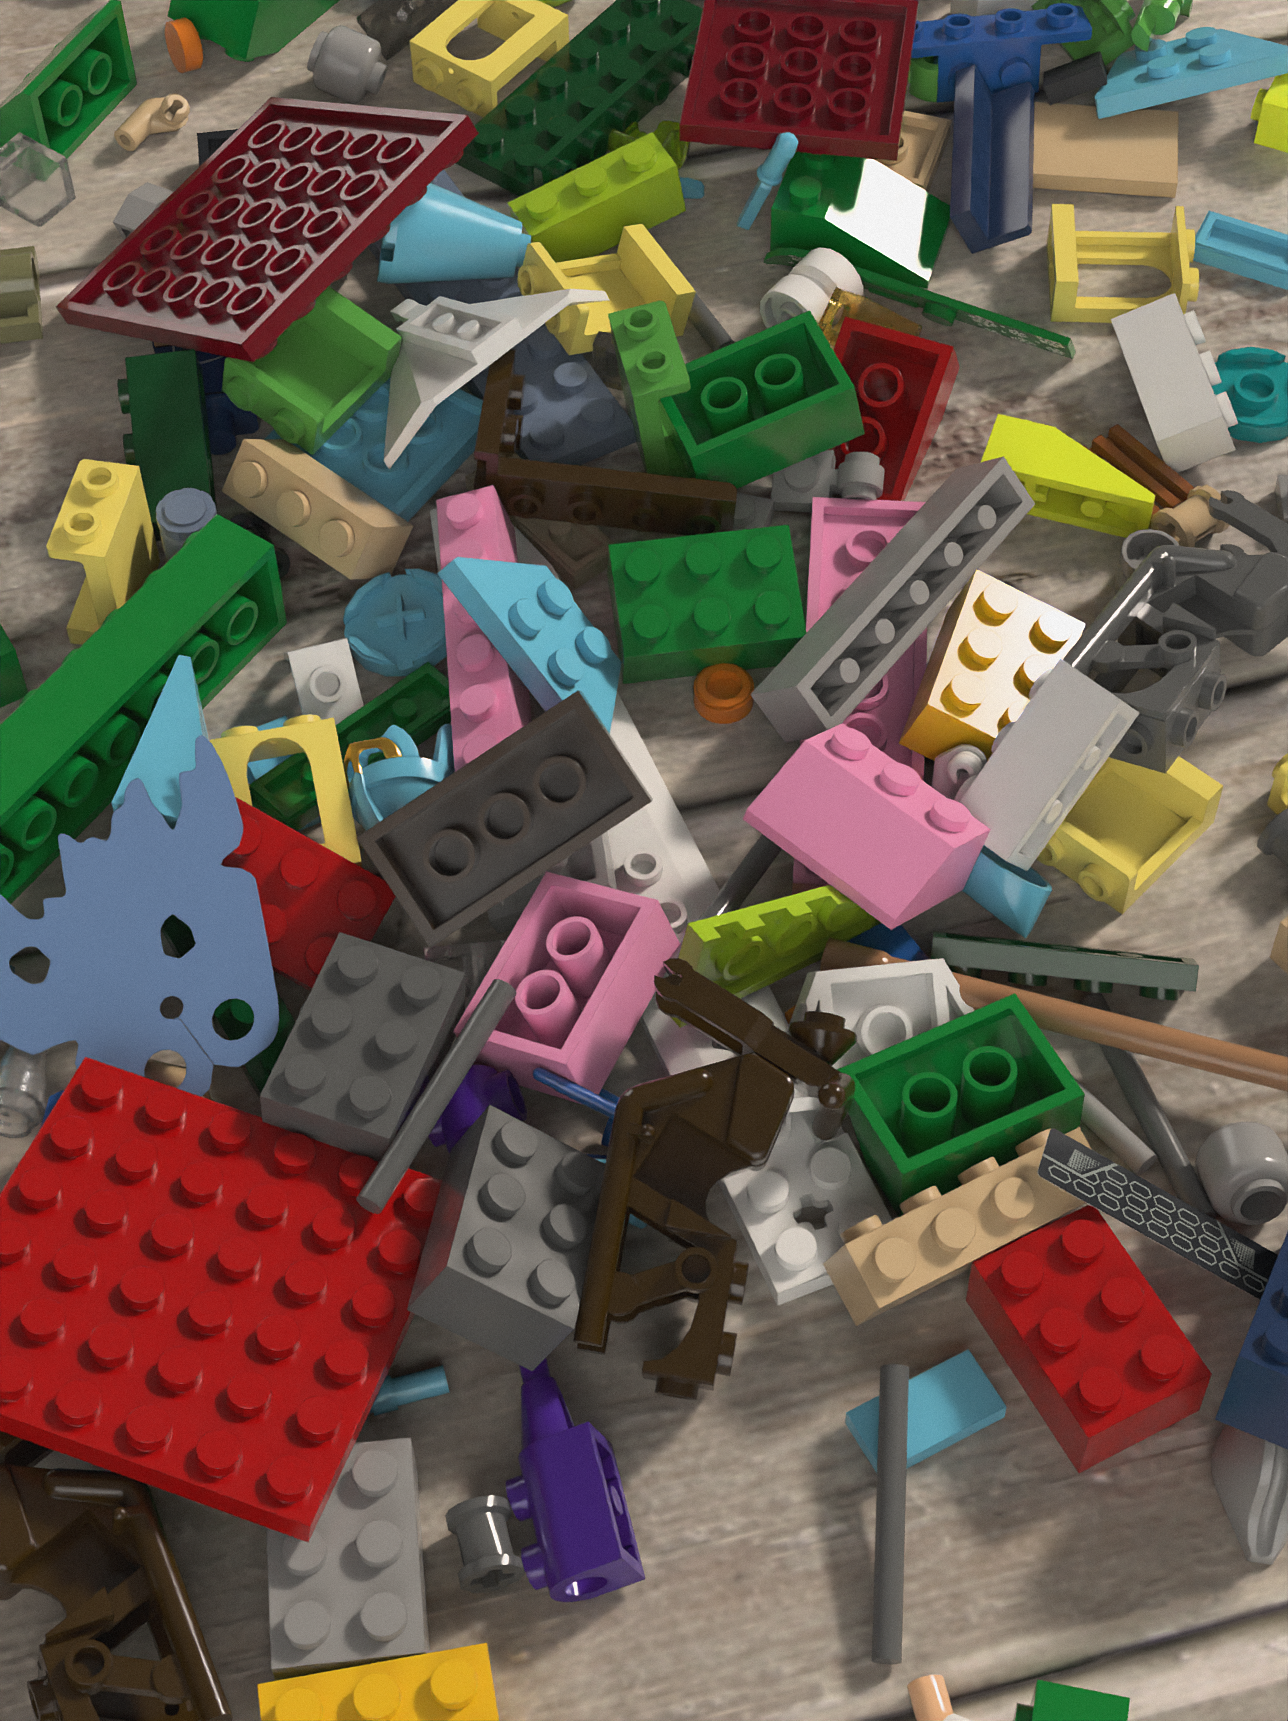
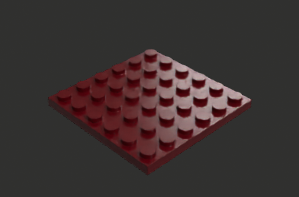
(267, 225)

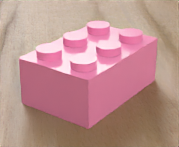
(580, 980)

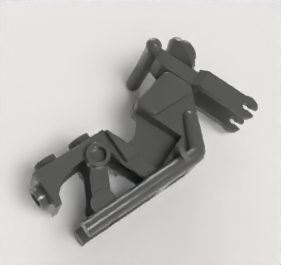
(1171, 623)

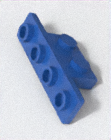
(999, 44)

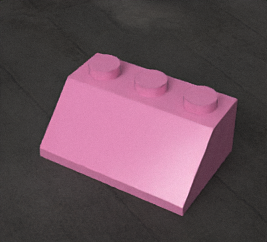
(869, 826)

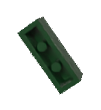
(167, 425)

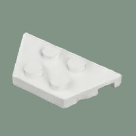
(880, 1005)

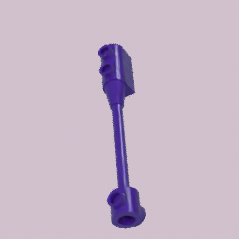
(566, 1470)

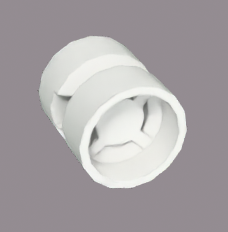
(810, 287)

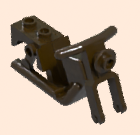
(674, 1146)
(109, 1564)

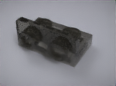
(398, 21)

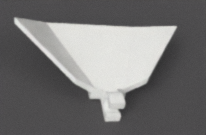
(454, 343)

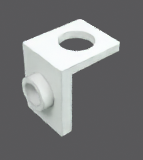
(325, 680)

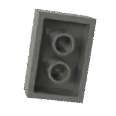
(364, 1046)
(509, 1239)

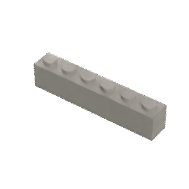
(893, 600)

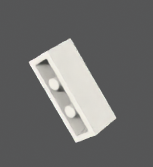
(1176, 383)
(1045, 762)

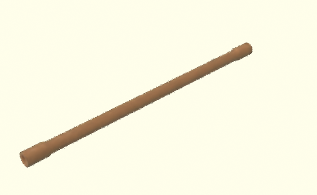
(1097, 1025)

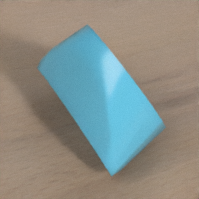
(1008, 891)

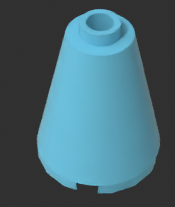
(450, 241)

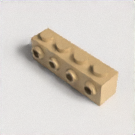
(947, 1232)

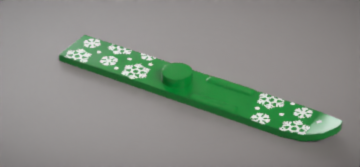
(942, 308)

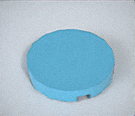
(397, 623)

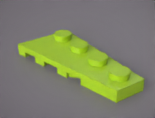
(770, 939)

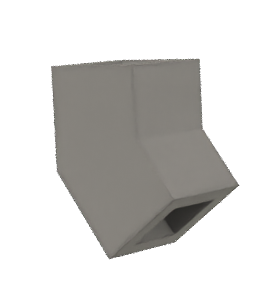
(138, 207)

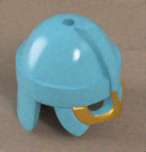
(397, 780)

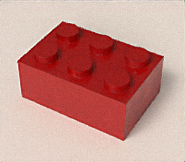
(1087, 1337)

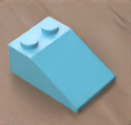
(168, 743)

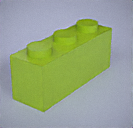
(592, 204)

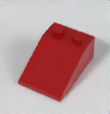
(900, 395)

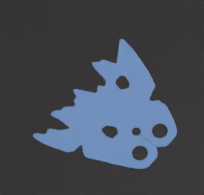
(108, 945)

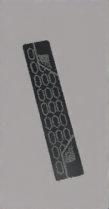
(1156, 1214)

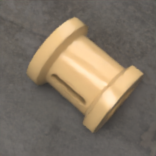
(1191, 518)

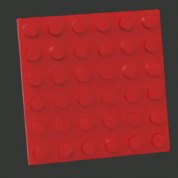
(200, 1296)

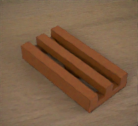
(1142, 466)

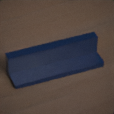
(991, 161)

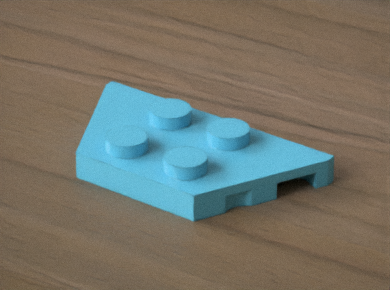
(1186, 68)
(538, 631)

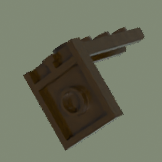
(582, 492)

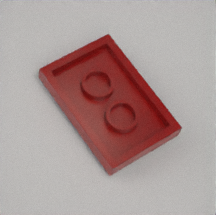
(305, 894)

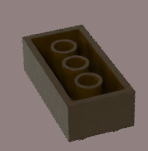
(505, 818)

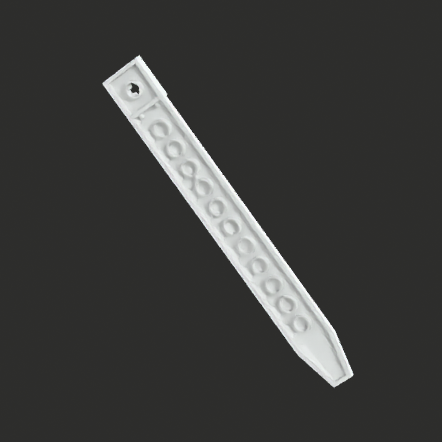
(662, 862)

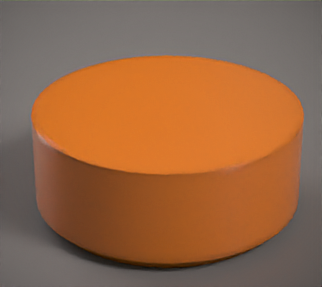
(183, 45)
(723, 693)

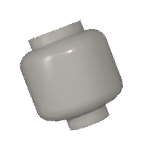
(347, 64)
(1244, 1172)

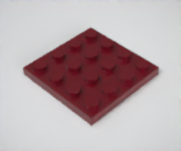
(802, 68)

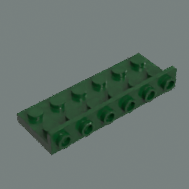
(592, 85)

